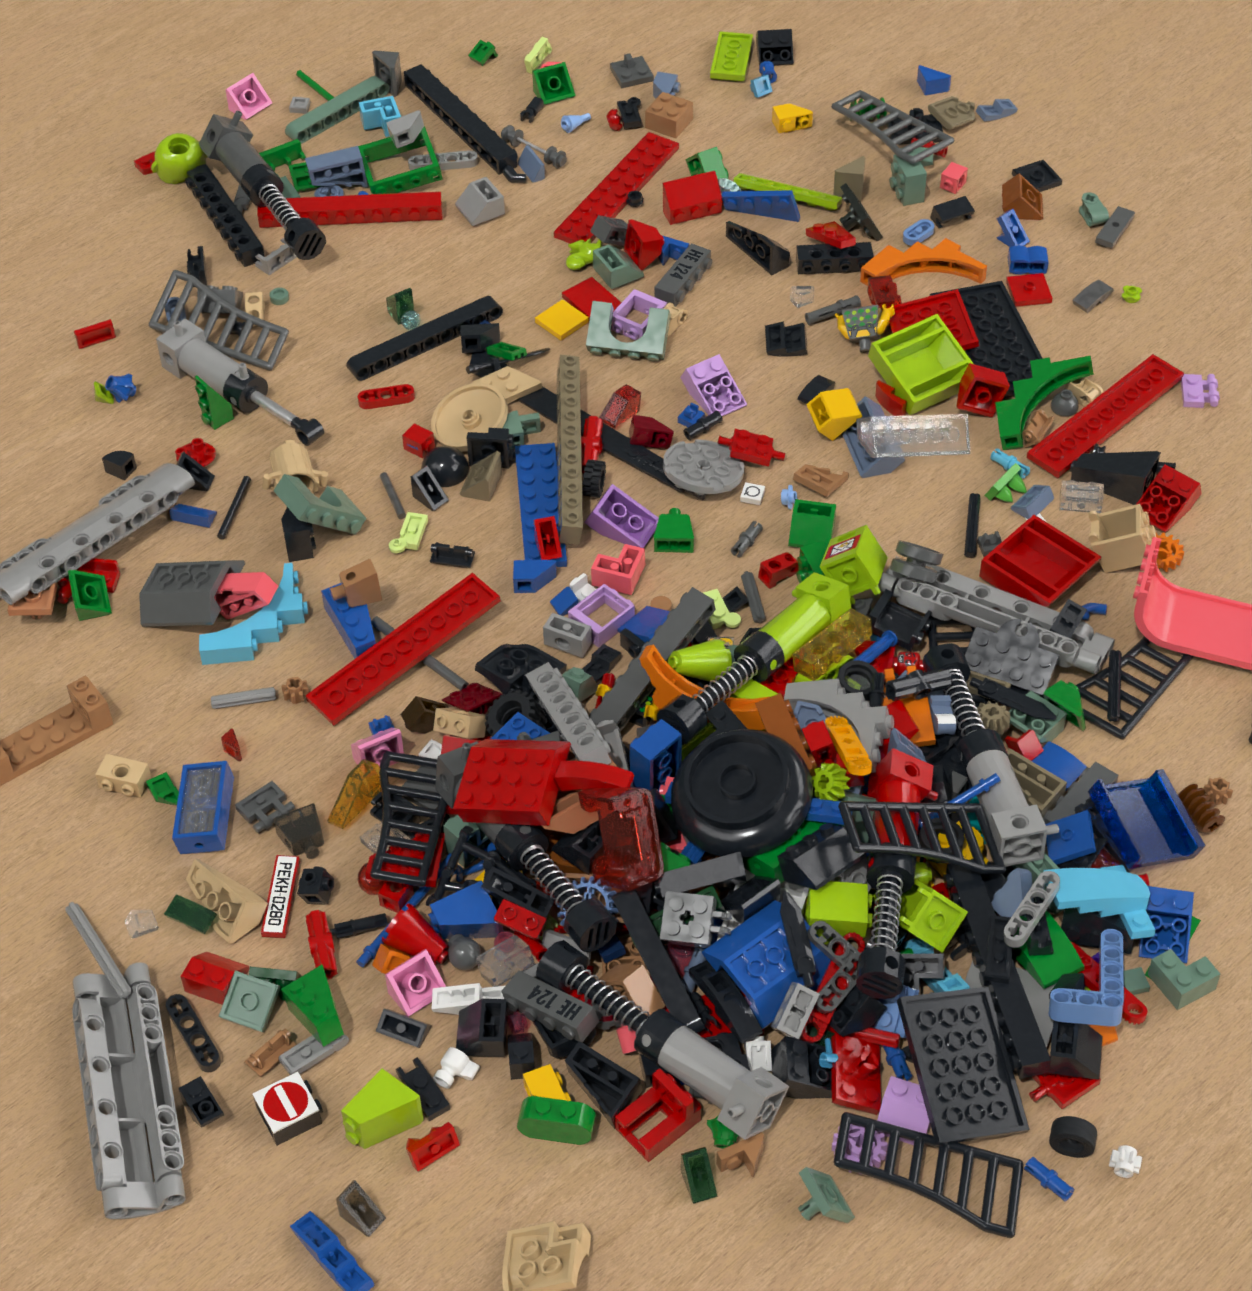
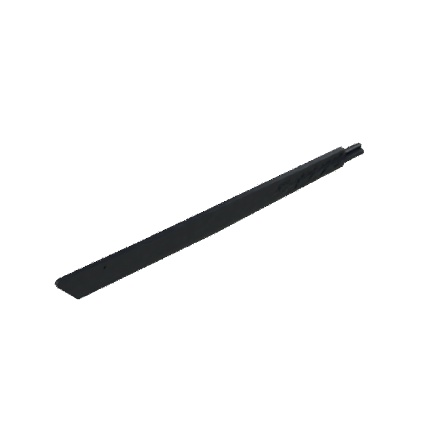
(613, 442)

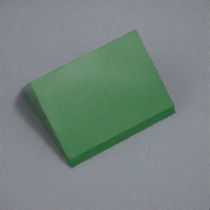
(552, 83)
(89, 594)

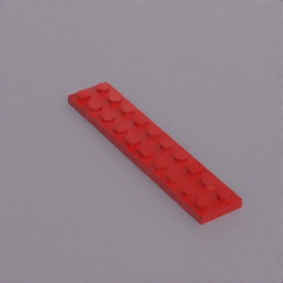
(612, 192)
(1105, 415)
(402, 649)

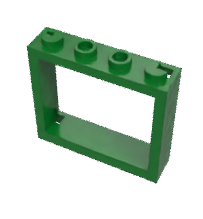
(404, 181)

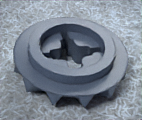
(326, 190)

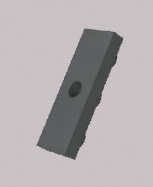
(1115, 227)

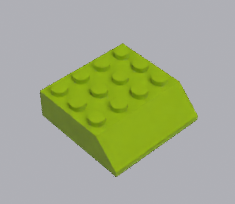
(921, 363)

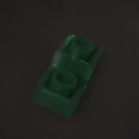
(190, 914)

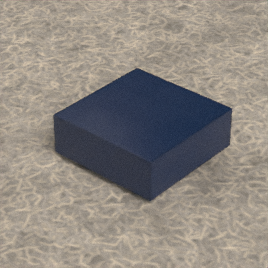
(611, 950)

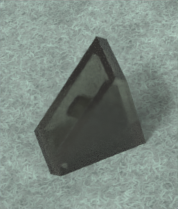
(359, 1209)

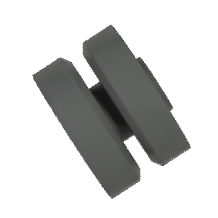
(916, 561)

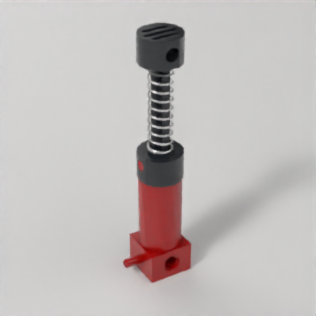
(895, 780)

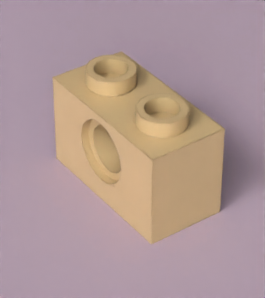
(459, 723)
(123, 775)

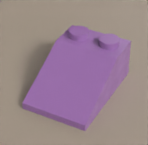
(622, 518)

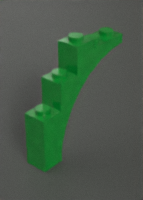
(1029, 392)

